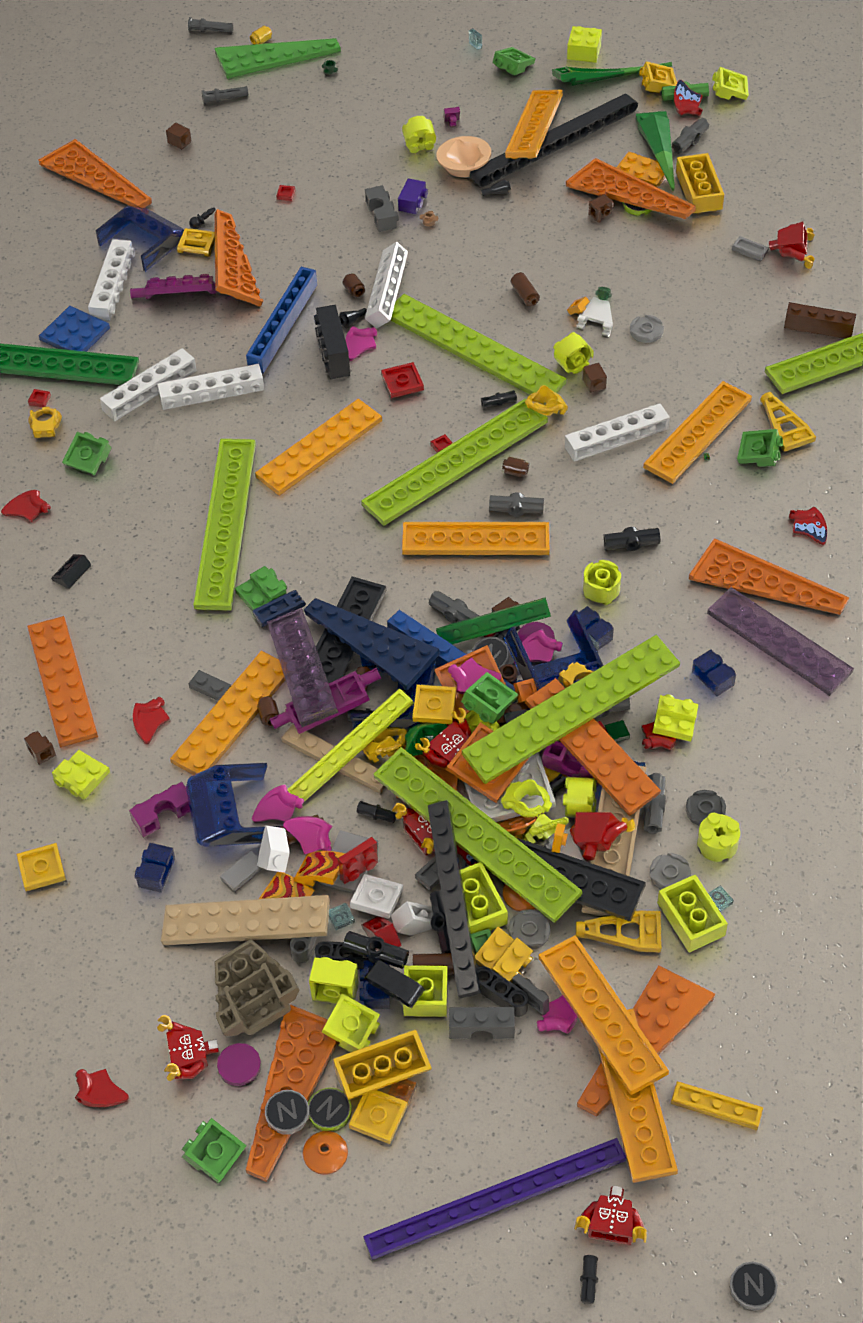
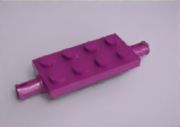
(175, 285)
(347, 693)

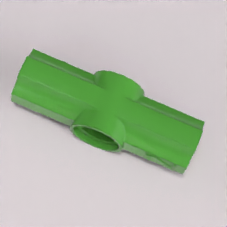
(701, 88)

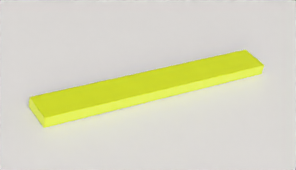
(351, 745)

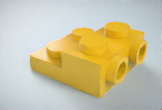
(657, 76)
(504, 954)

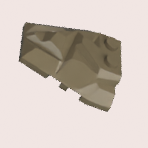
(251, 990)

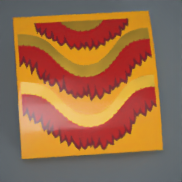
(320, 867)
(283, 886)

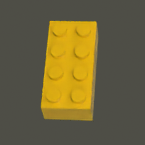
(700, 182)

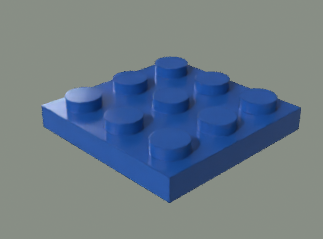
(74, 330)

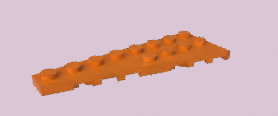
(86, 168)
(602, 179)
(231, 264)
(731, 567)
(661, 1014)
(296, 1066)

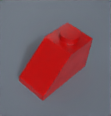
(381, 928)

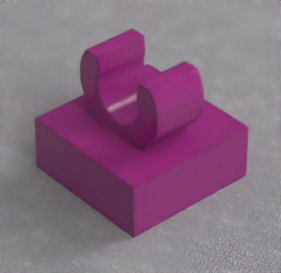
(451, 115)

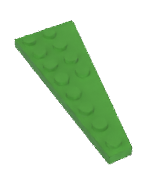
(258, 57)

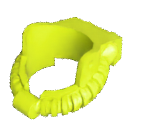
(518, 790)
(543, 828)

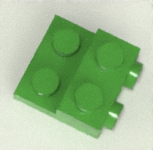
(512, 60)
(760, 447)
(87, 453)
(261, 588)
(488, 698)
(213, 1150)

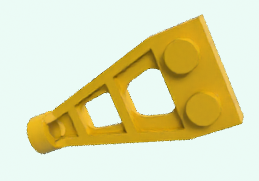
(791, 439)
(649, 931)

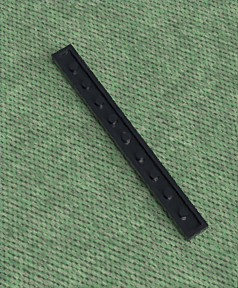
(454, 900)

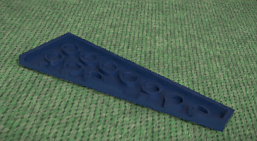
(389, 650)

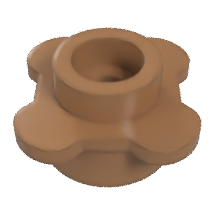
(429, 218)

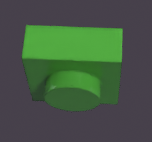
(479, 939)

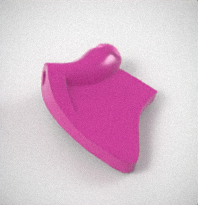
(360, 341)
(540, 647)
(468, 674)
(277, 805)
(310, 832)
(559, 1017)

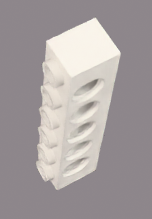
(111, 279)
(386, 285)
(145, 386)
(211, 386)
(617, 432)

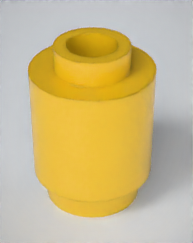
(261, 35)

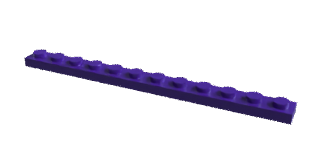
(494, 1198)

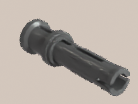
(202, 25)
(217, 95)

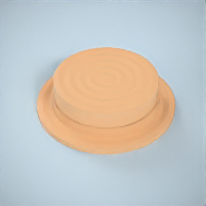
(463, 155)

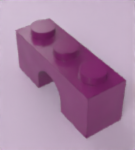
(561, 760)
(146, 814)

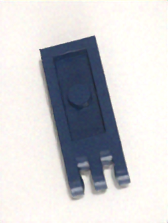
(278, 607)

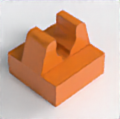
(525, 689)

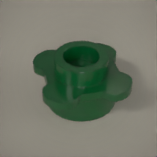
(329, 67)

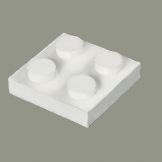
(376, 896)

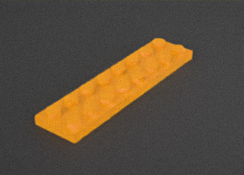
(533, 124)
(697, 432)
(318, 447)
(475, 538)
(230, 715)
(603, 1015)
(640, 1127)

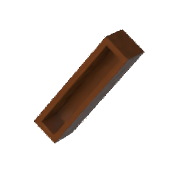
(819, 320)

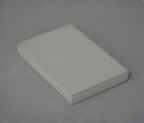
(345, 842)

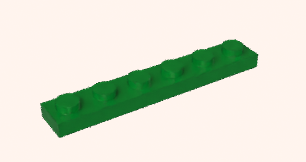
(495, 621)

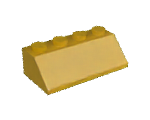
(381, 1064)

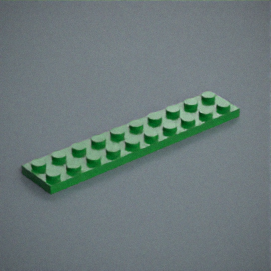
(67, 364)

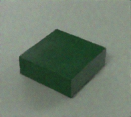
(618, 731)

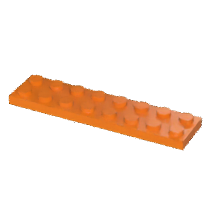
(62, 682)
(603, 758)

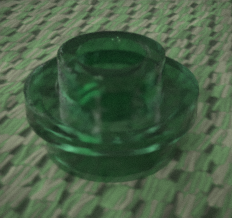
(603, 293)

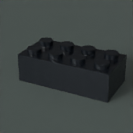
(332, 342)

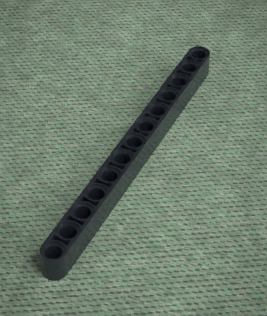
(559, 138)

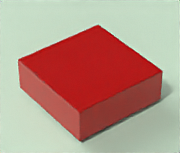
(285, 193)
(39, 398)
(440, 443)

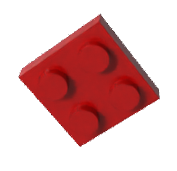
(402, 380)
(358, 860)

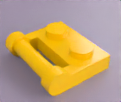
(197, 238)

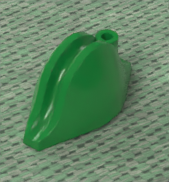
(422, 730)

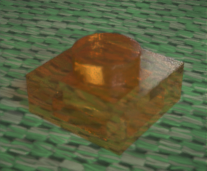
(403, 1090)

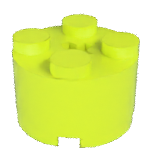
(419, 134)
(573, 353)
(602, 582)
(579, 796)
(718, 837)

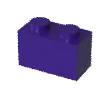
(412, 196)

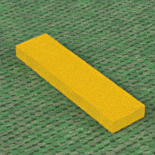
(717, 1105)

